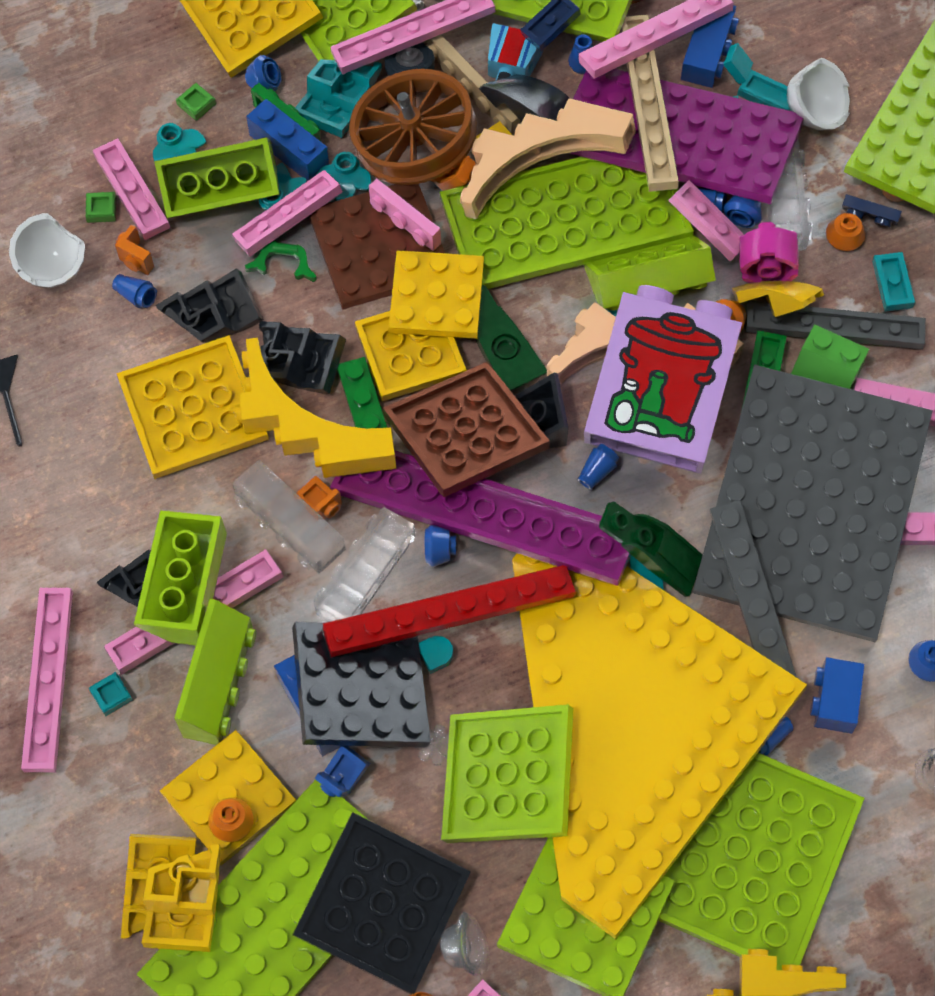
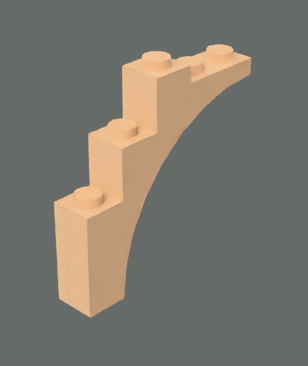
(577, 128)
(592, 340)

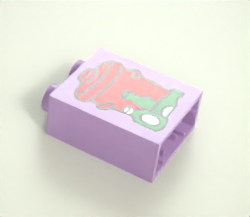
(663, 379)

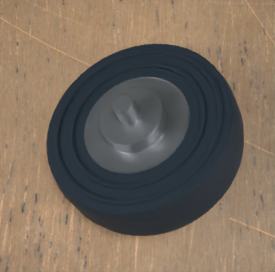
(411, 58)

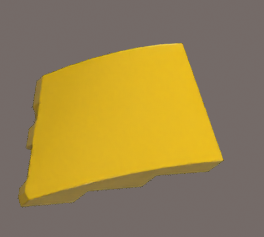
(781, 295)
(145, 853)
(182, 902)

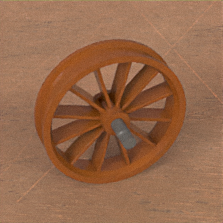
(413, 126)

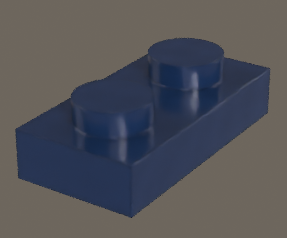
(550, 22)
(883, 215)

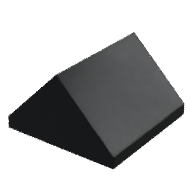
(546, 407)

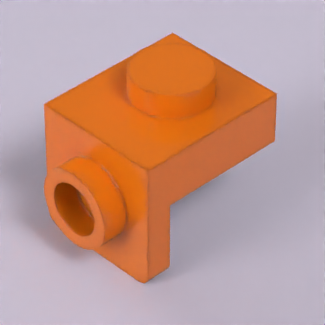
(456, 177)
(131, 254)
(321, 498)

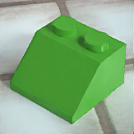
(830, 358)

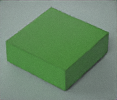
(196, 101)
(101, 207)

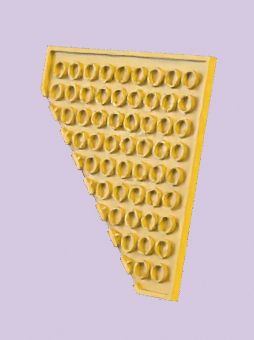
(658, 730)

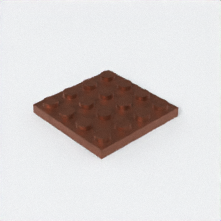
(363, 244)
(465, 429)

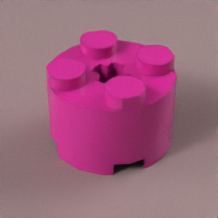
(769, 254)

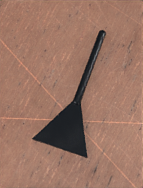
(7, 369)

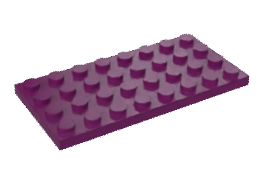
(713, 136)

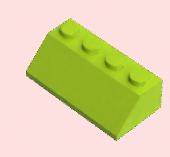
(217, 177)
(665, 266)
(180, 575)
(214, 674)

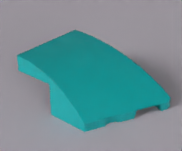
(334, 95)

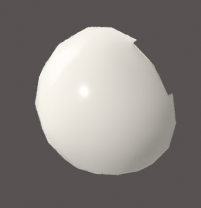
(819, 95)
(45, 252)

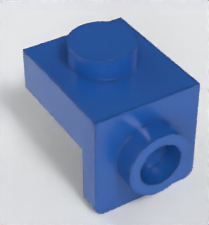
(342, 772)

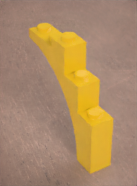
(335, 447)
(761, 978)

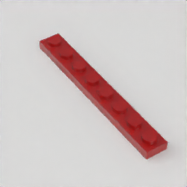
(448, 610)

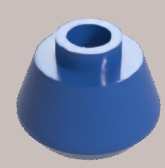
(263, 71)
(743, 212)
(438, 545)
(922, 660)

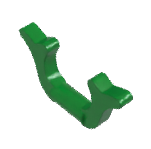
(273, 248)

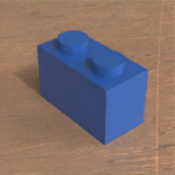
(838, 695)

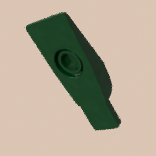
(505, 345)
(654, 546)

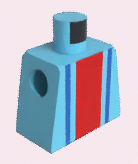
(510, 53)

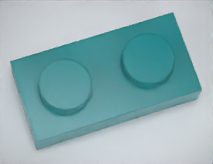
(893, 281)

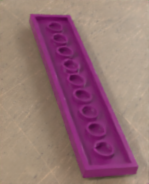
(494, 516)

